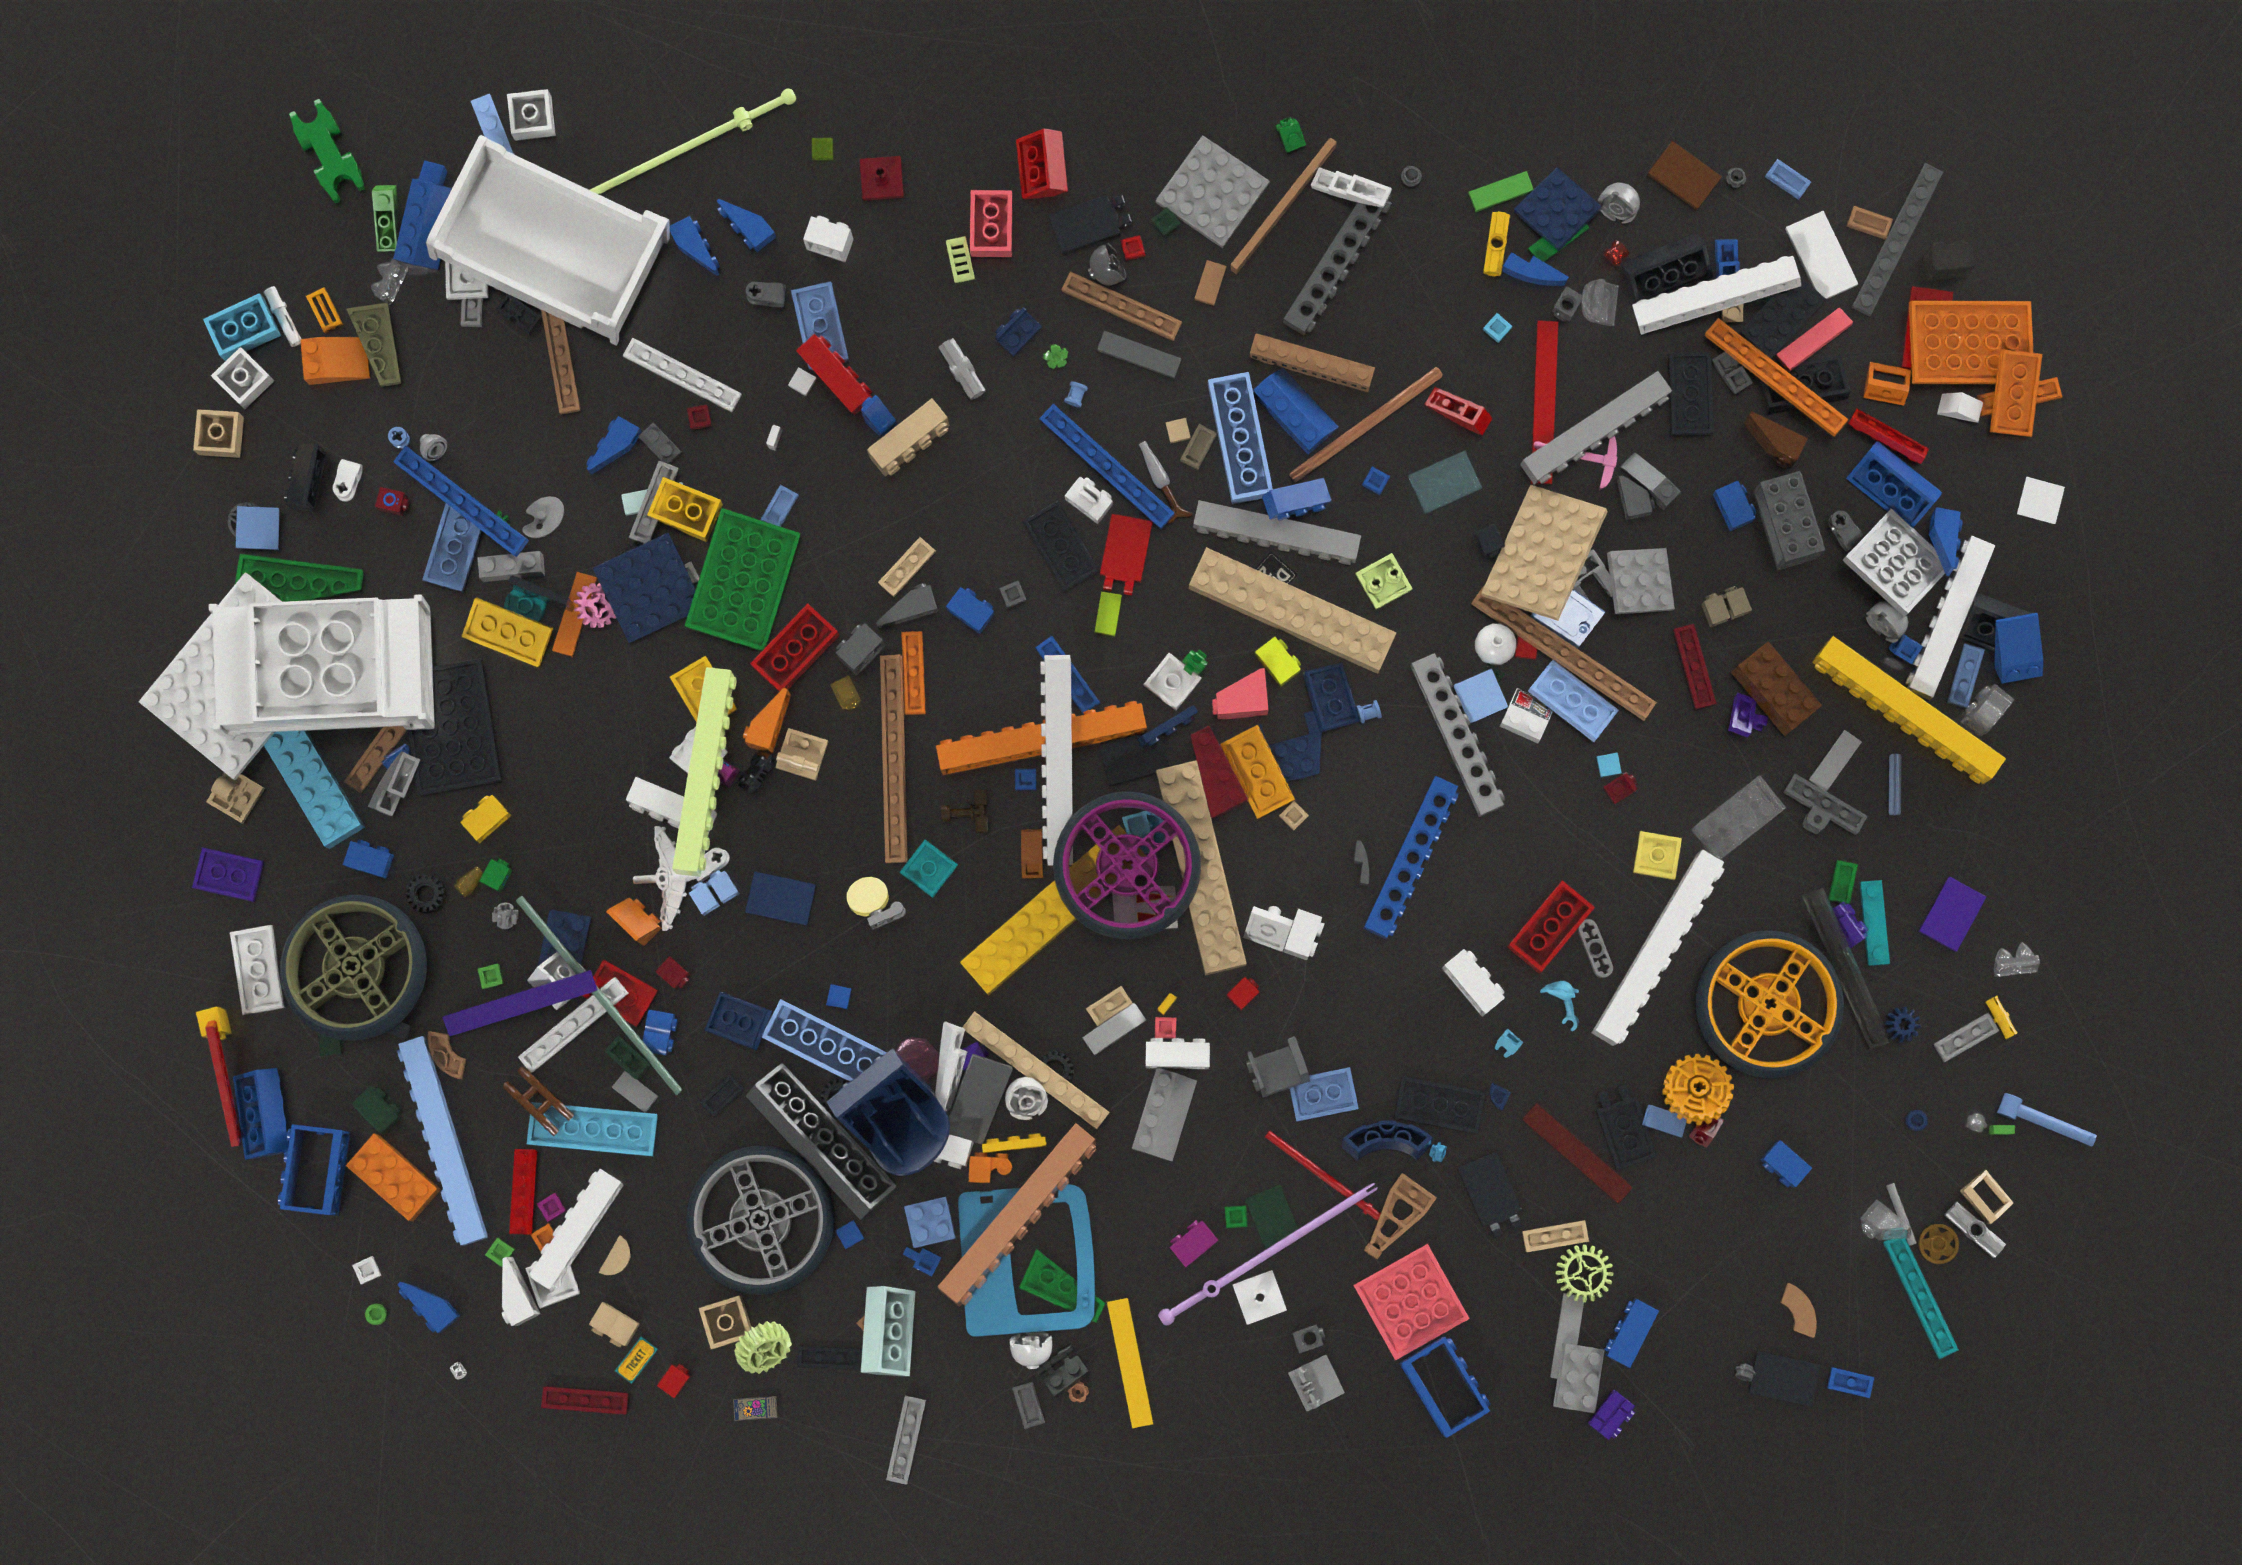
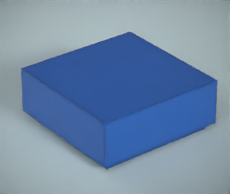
(1376, 480)
(1025, 779)
(838, 996)
(849, 1234)

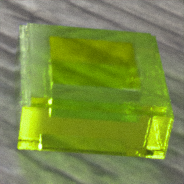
(822, 148)

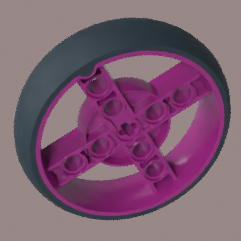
(1166, 910)

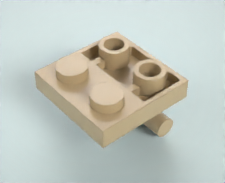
(801, 754)

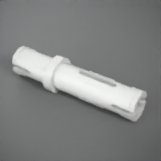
(279, 309)

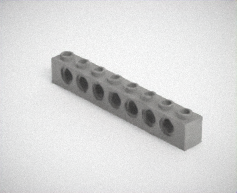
(1482, 804)

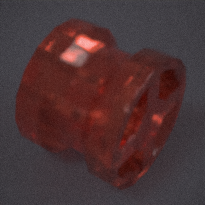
(1616, 252)

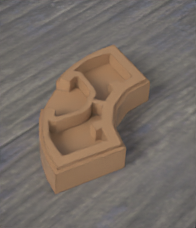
(444, 1056)
(1801, 1310)

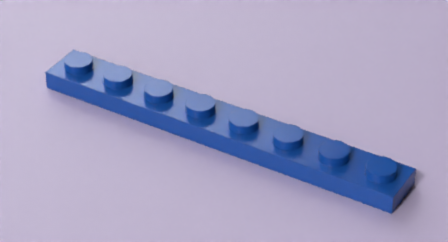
(1107, 466)
(461, 501)

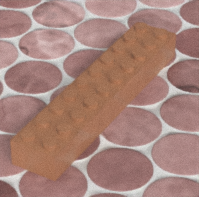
(1017, 1215)

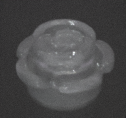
(1976, 1122)

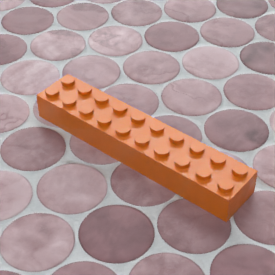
(1027, 741)

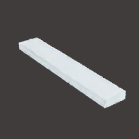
(682, 375)
(571, 1026)

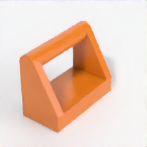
(1885, 390)

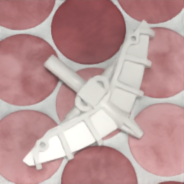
(668, 881)

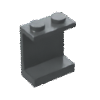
(1278, 1069)

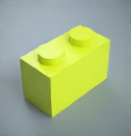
(1278, 661)

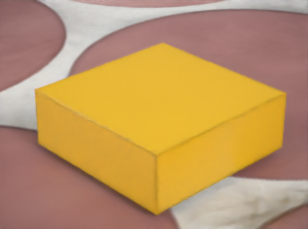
(1166, 1004)

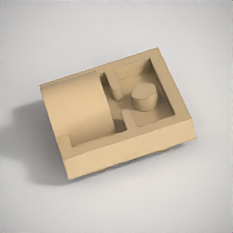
(235, 796)

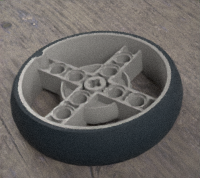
(704, 1241)

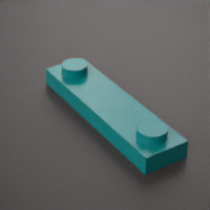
(1875, 921)

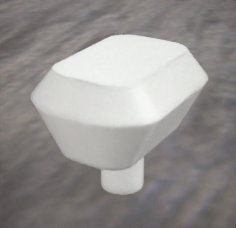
(458, 1370)

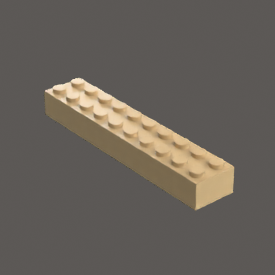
(1292, 610)
(1211, 906)

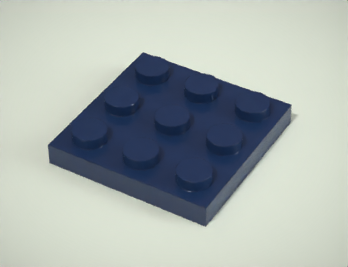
(1557, 209)

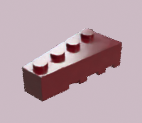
(1217, 776)

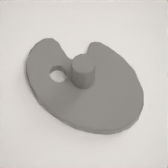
(546, 511)

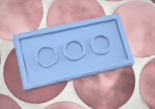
(1573, 700)

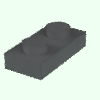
(660, 444)

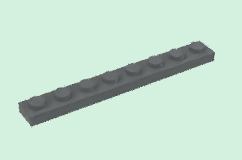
(1897, 239)

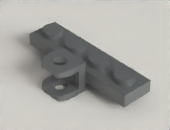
(1823, 807)

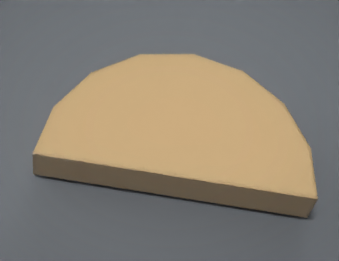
(617, 1258)

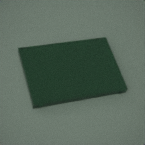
(1271, 1215)

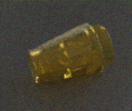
(469, 881)

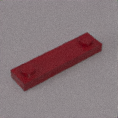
(1694, 666)
(585, 1400)

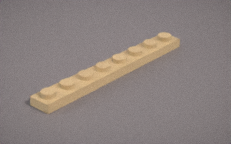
(1036, 1069)

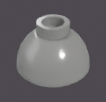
(432, 446)

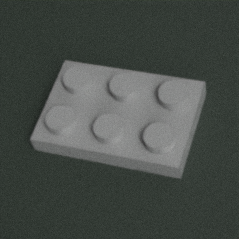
(1578, 1378)

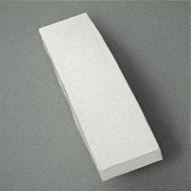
(1351, 188)

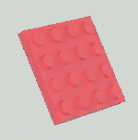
(1411, 1302)

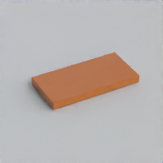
(2016, 392)

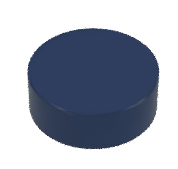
(1916, 1120)

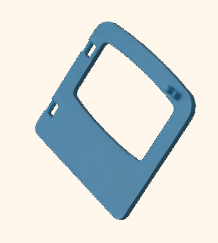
(994, 1305)

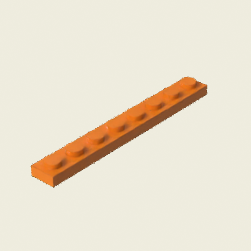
(1776, 377)

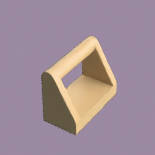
(1979, 1205)

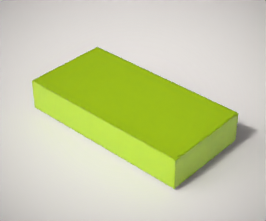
(1108, 613)

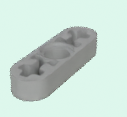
(1606, 961)

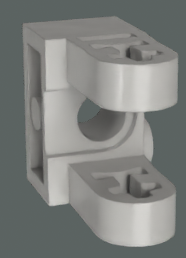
(1594, 566)

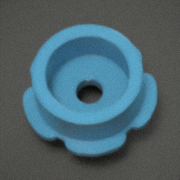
(1438, 1152)

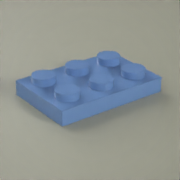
(1324, 1095)

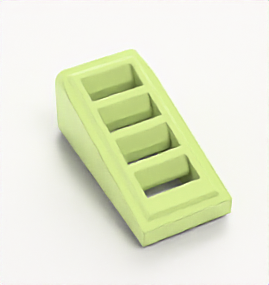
(954, 243)

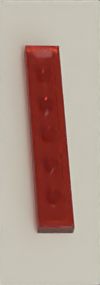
(1577, 1153)

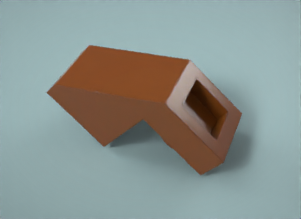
(1032, 853)

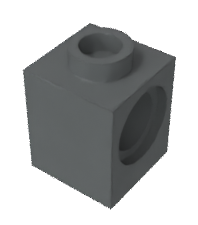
(1573, 298)
(1299, 1338)

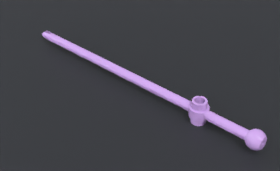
(1167, 1315)

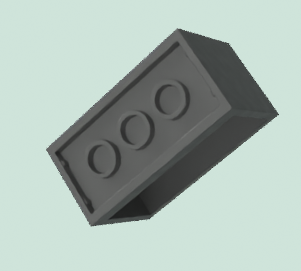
(1789, 520)

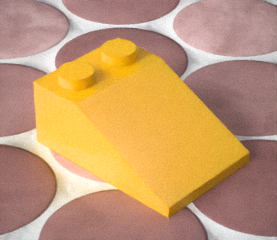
(685, 509)

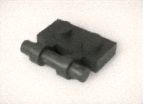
(1065, 1376)

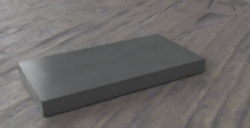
(978, 1098)

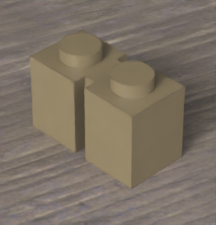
(1736, 604)

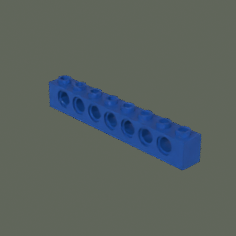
(1438, 788)

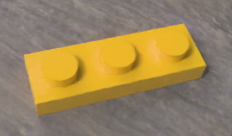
(1014, 1143)

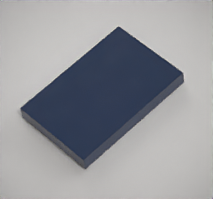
(1331, 697)
(780, 898)
(738, 1020)

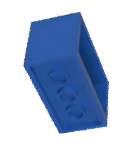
(335, 1170)
(1426, 1397)

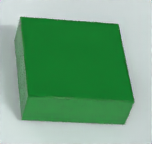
(1236, 1216)

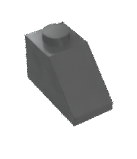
(1634, 499)

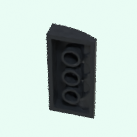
(1822, 376)

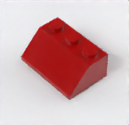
(1041, 164)

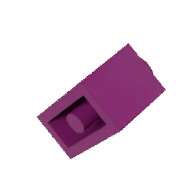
(1193, 1243)

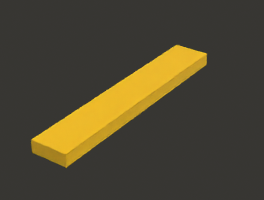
(1130, 1363)

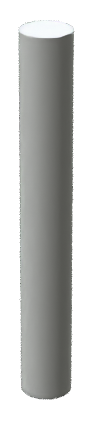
(1900, 1210)

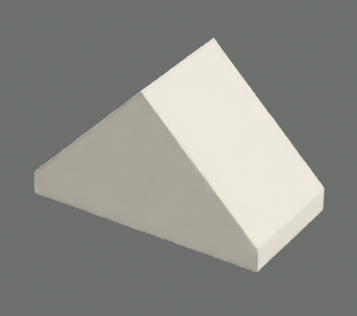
(1960, 406)

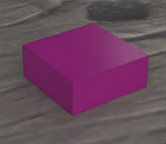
(551, 1207)

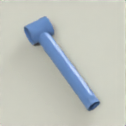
(2012, 1107)

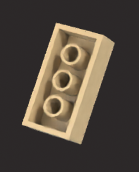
(908, 438)

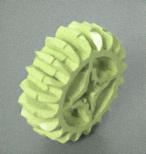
(1580, 1264)
(762, 1347)

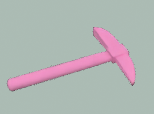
(1608, 460)

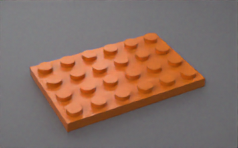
(1964, 339)

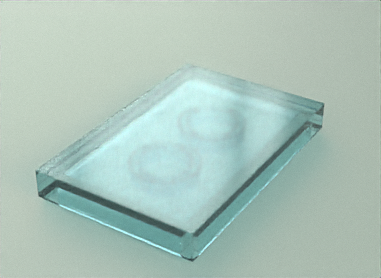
(1445, 482)

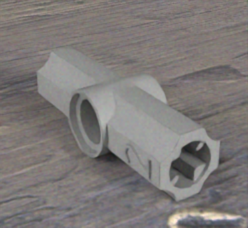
(962, 369)
(1985, 1239)

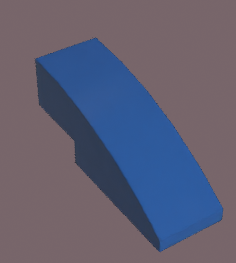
(1726, 257)
(1533, 271)

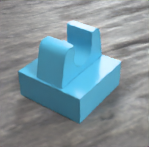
(1509, 1042)

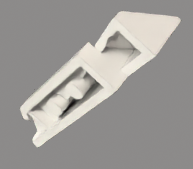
(950, 1065)

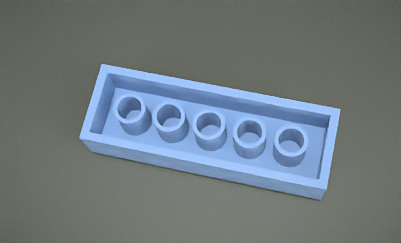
(1240, 437)
(819, 1042)

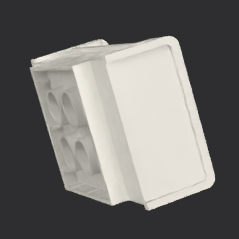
(546, 239)
(323, 665)

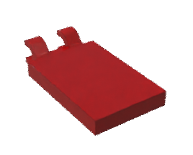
(1125, 551)

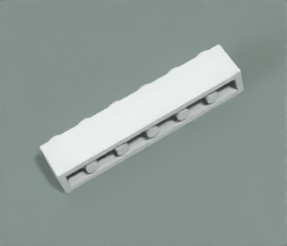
(575, 1230)

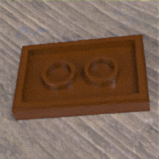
(1684, 175)

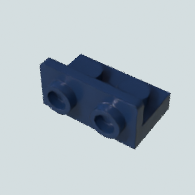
(1017, 331)

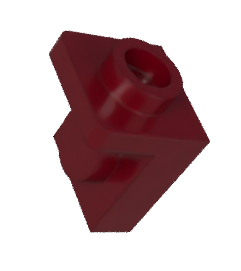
(1621, 787)
(1705, 1133)

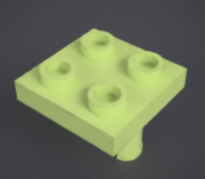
(1384, 581)

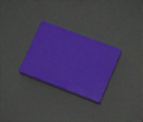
(228, 874)
(1952, 914)

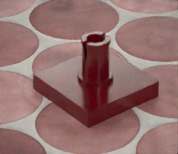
(881, 178)

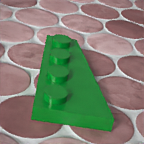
(1054, 1284)

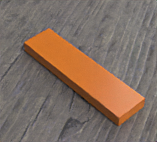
(2047, 391)
(570, 625)
(913, 673)

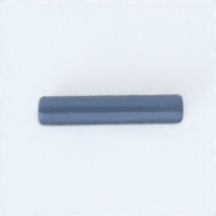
(1895, 784)

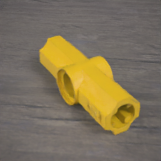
(1498, 231)

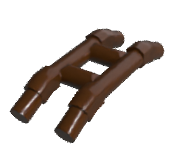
(537, 1113)

